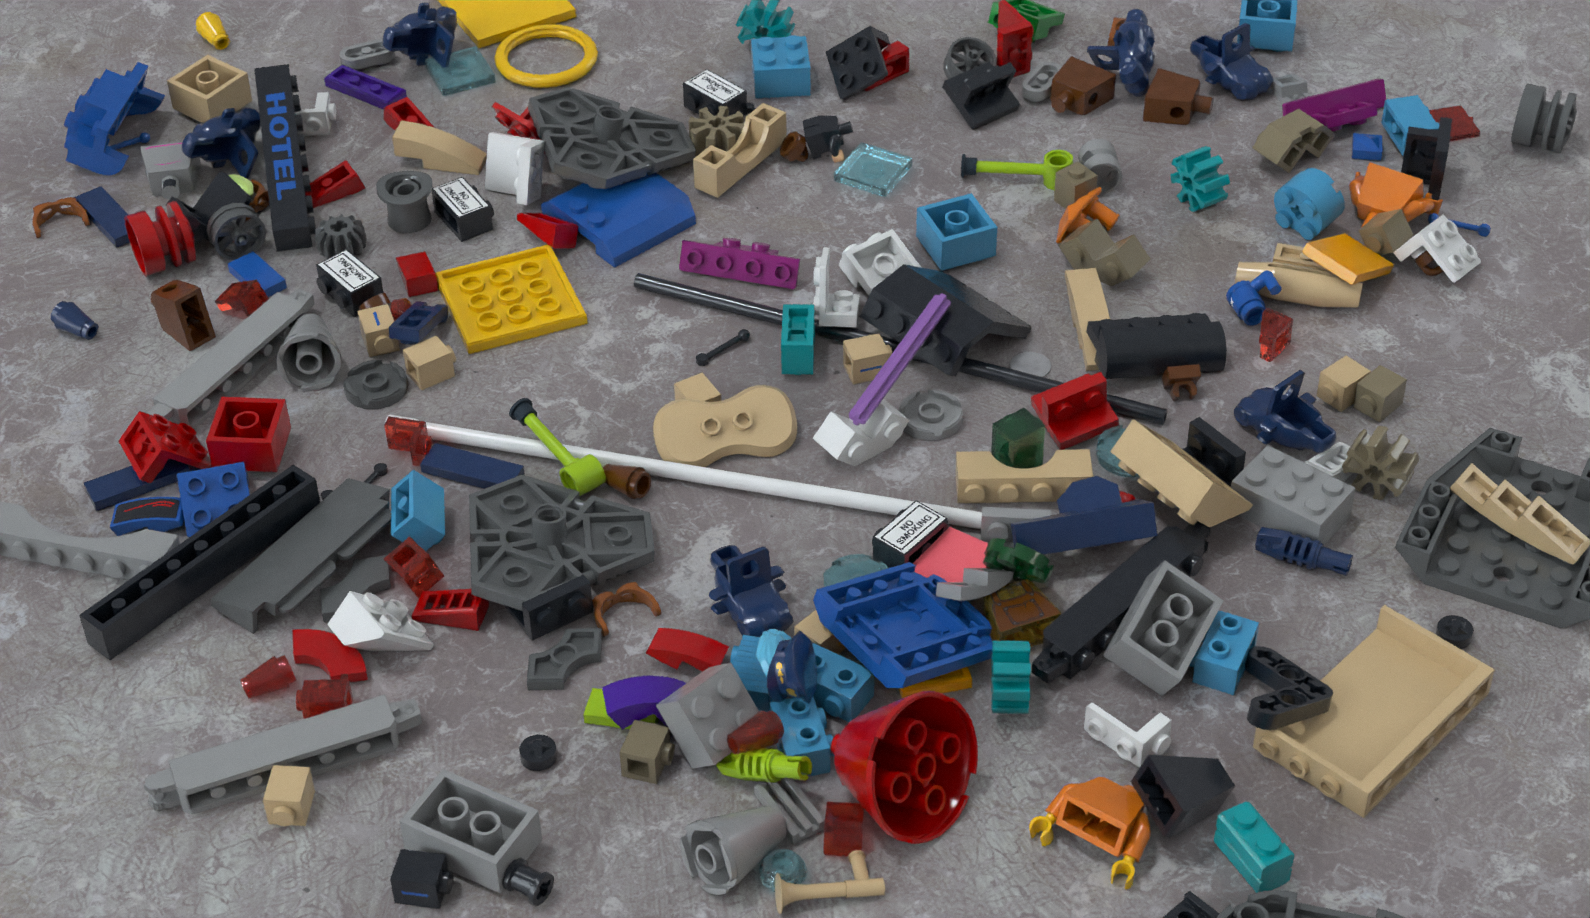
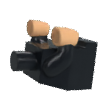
(826, 135)

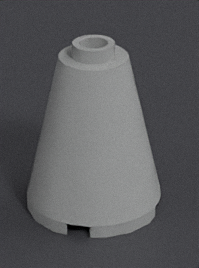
(309, 354)
(730, 845)

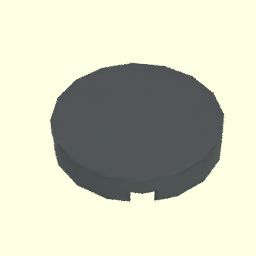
(375, 384)

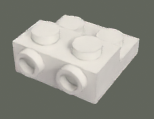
(875, 259)

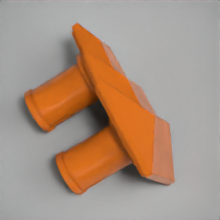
(1076, 214)

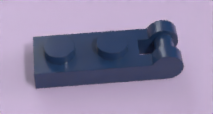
(417, 322)

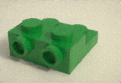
(1038, 15)

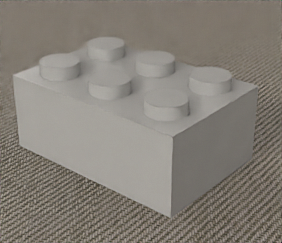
(1293, 496)
(1163, 628)
(472, 827)

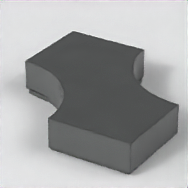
(365, 576)
(552, 667)

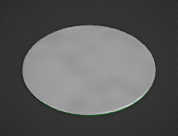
(1031, 363)

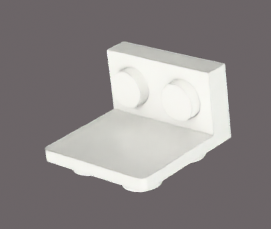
(515, 166)
(1445, 246)
(833, 309)

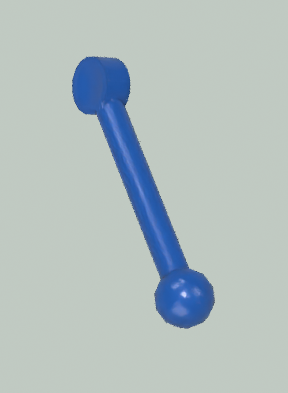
(143, 137)
(1483, 230)

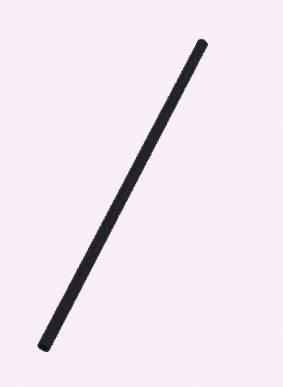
(969, 366)

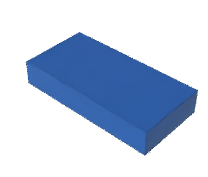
(253, 267)

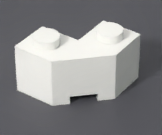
(859, 443)

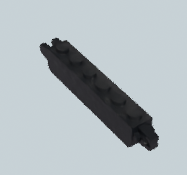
(1092, 621)

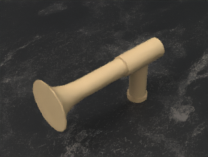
(860, 887)

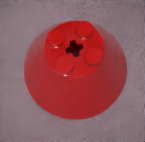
(909, 764)

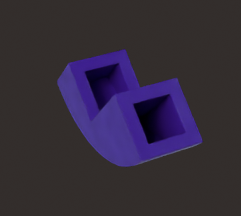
(637, 698)

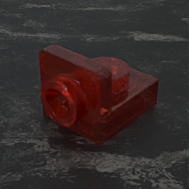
(242, 296)
(1275, 334)
(408, 436)
(843, 828)

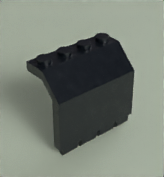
(906, 293)

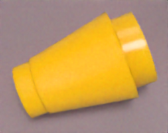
(212, 29)

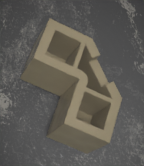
(1290, 136)
(1093, 248)

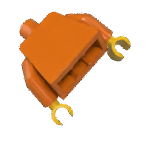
(1103, 815)

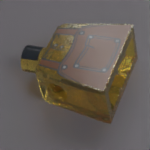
(1019, 613)

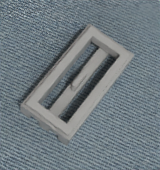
(763, 795)

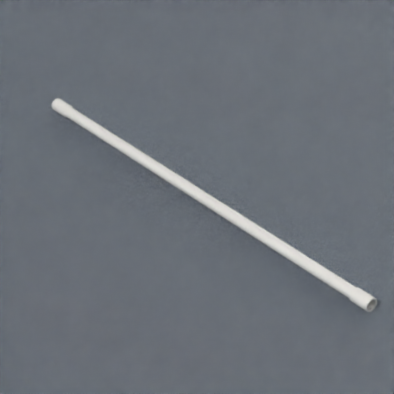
(700, 474)

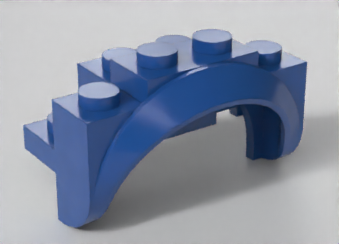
(102, 113)

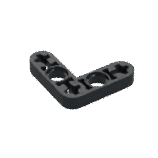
(1296, 692)

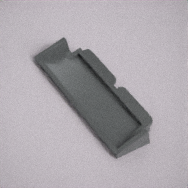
(306, 554)

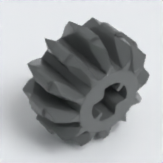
(340, 234)

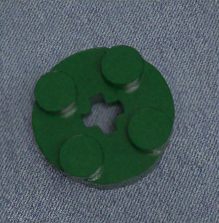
(1020, 560)

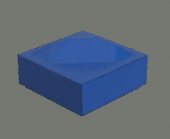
(1366, 146)

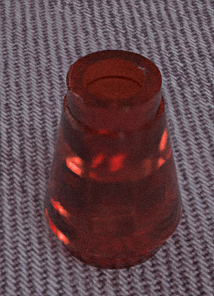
(269, 677)
(758, 732)

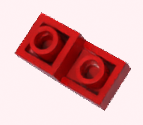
(678, 645)

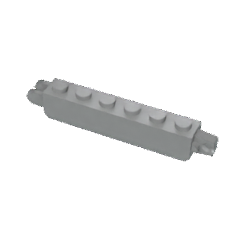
(232, 361)
(318, 742)

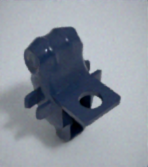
(424, 34)
(1130, 54)
(1232, 64)
(225, 139)
(1286, 417)
(748, 590)

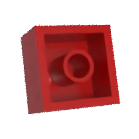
(249, 433)

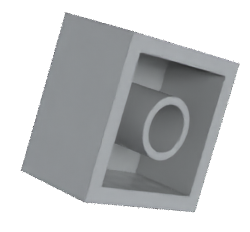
(706, 712)

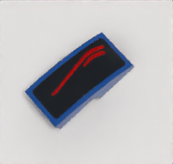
(150, 512)

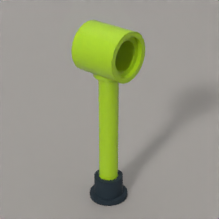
(1053, 162)
(579, 473)

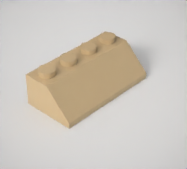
(1177, 477)

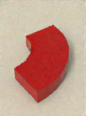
(328, 653)

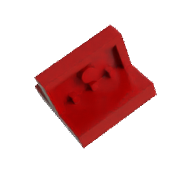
(1075, 410)

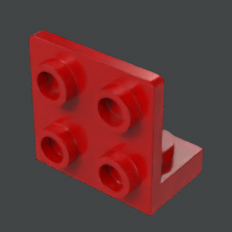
(1014, 39)
(154, 439)

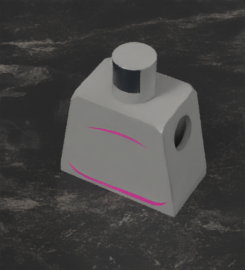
(169, 169)

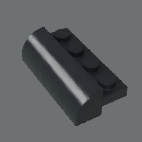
(1153, 343)

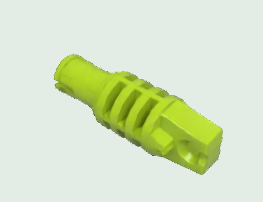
(765, 766)

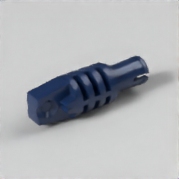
(1304, 551)

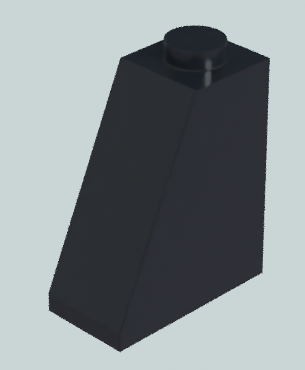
(1181, 790)

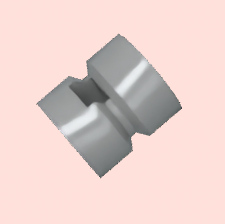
(1102, 159)

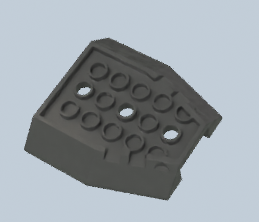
(1464, 551)

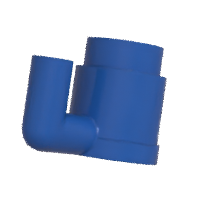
(1246, 299)

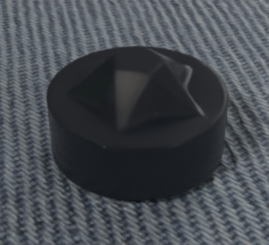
(1455, 630)
(538, 752)

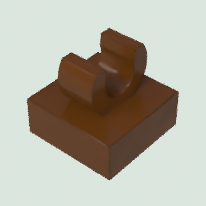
(1181, 377)

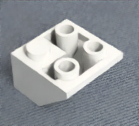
(377, 625)

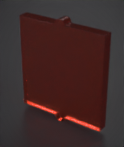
(1462, 124)

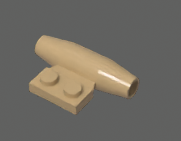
(1302, 280)

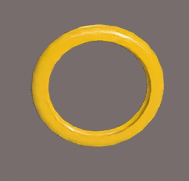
(547, 80)

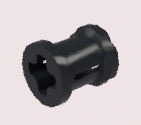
(528, 881)

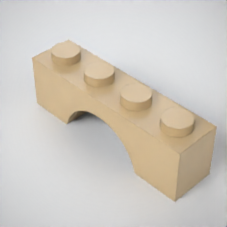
(761, 135)
(986, 480)

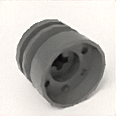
(1544, 118)

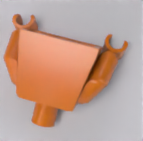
(1390, 190)

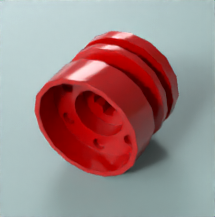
(160, 238)

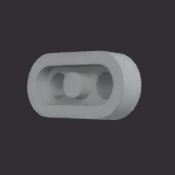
(365, 55)
(1039, 82)

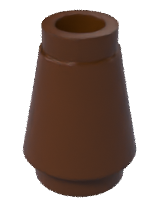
(628, 480)

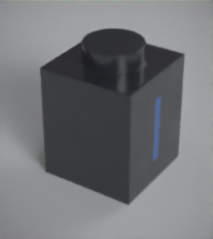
(421, 878)

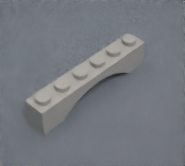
(109, 556)

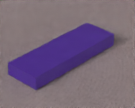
(364, 87)

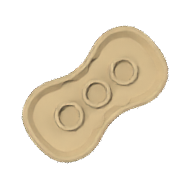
(750, 423)

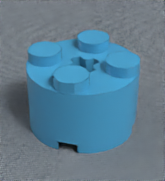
(1308, 203)

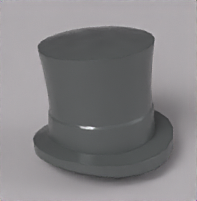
(406, 200)

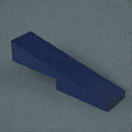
(1087, 528)

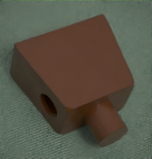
(1081, 87)
(1174, 99)
(183, 305)

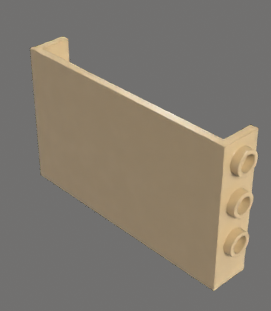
(1385, 716)

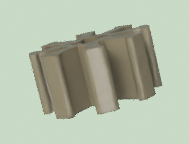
(717, 130)
(1380, 462)

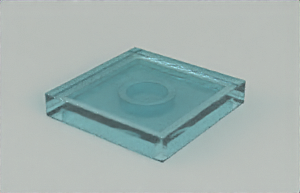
(465, 71)
(873, 169)

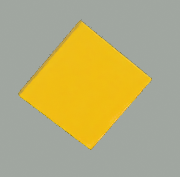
(494, 20)
(510, 298)

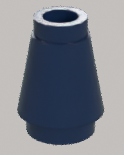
(72, 319)

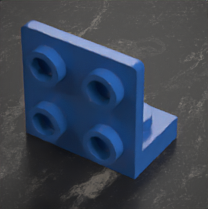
(210, 493)

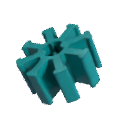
(764, 21)
(1200, 178)
(1010, 677)

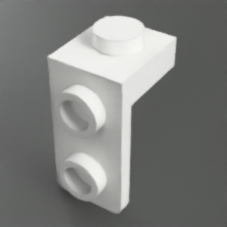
(318, 120)
(1130, 745)

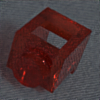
(414, 567)
(323, 696)

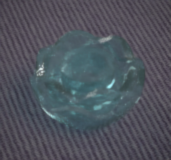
(786, 863)

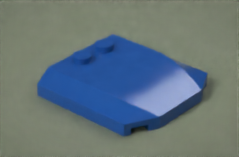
(625, 217)
(902, 627)

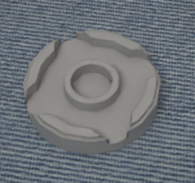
(932, 415)

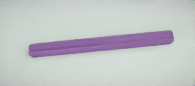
(899, 359)

